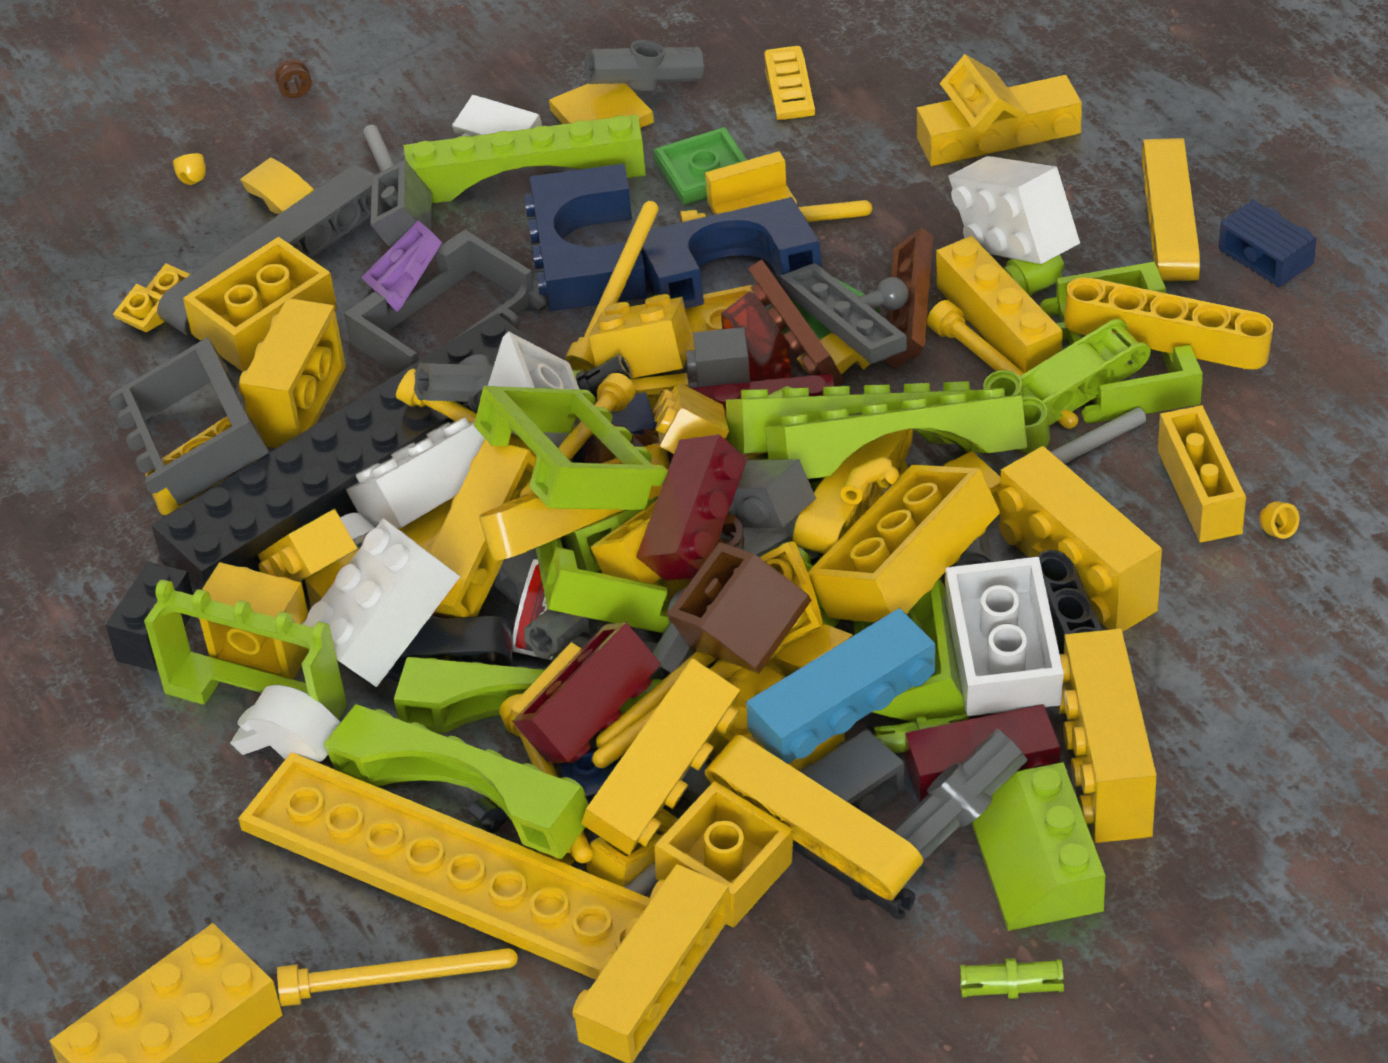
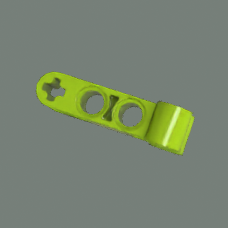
(1071, 378)

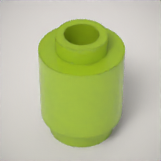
(1034, 276)

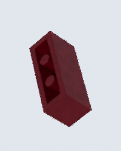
(691, 507)
(587, 694)
(939, 747)

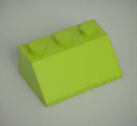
(942, 692)
(1040, 850)

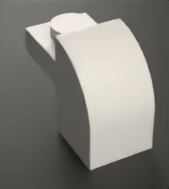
(287, 723)

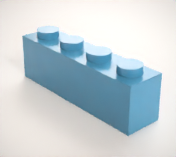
(841, 687)

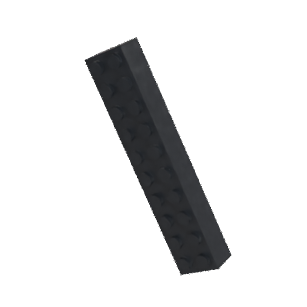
(308, 472)

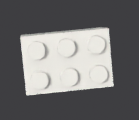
(1014, 208)
(417, 475)
(381, 601)
(1003, 636)

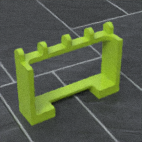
(1153, 393)
(554, 476)
(598, 594)
(197, 675)

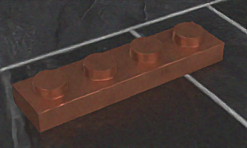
(912, 265)
(786, 315)

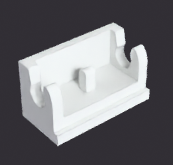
(487, 116)

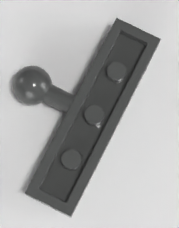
(848, 315)

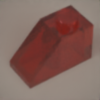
(765, 343)

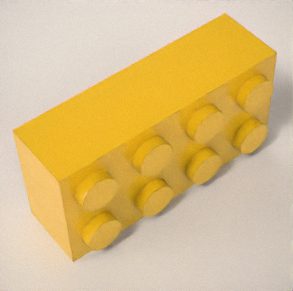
(1056, 510)
(904, 543)
(1107, 737)
(181, 1010)

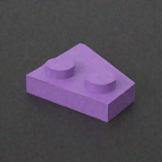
(403, 265)

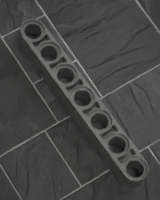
(306, 225)

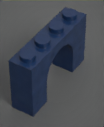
(563, 203)
(766, 231)

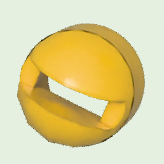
(190, 168)
(1284, 515)

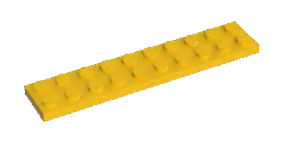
(443, 864)

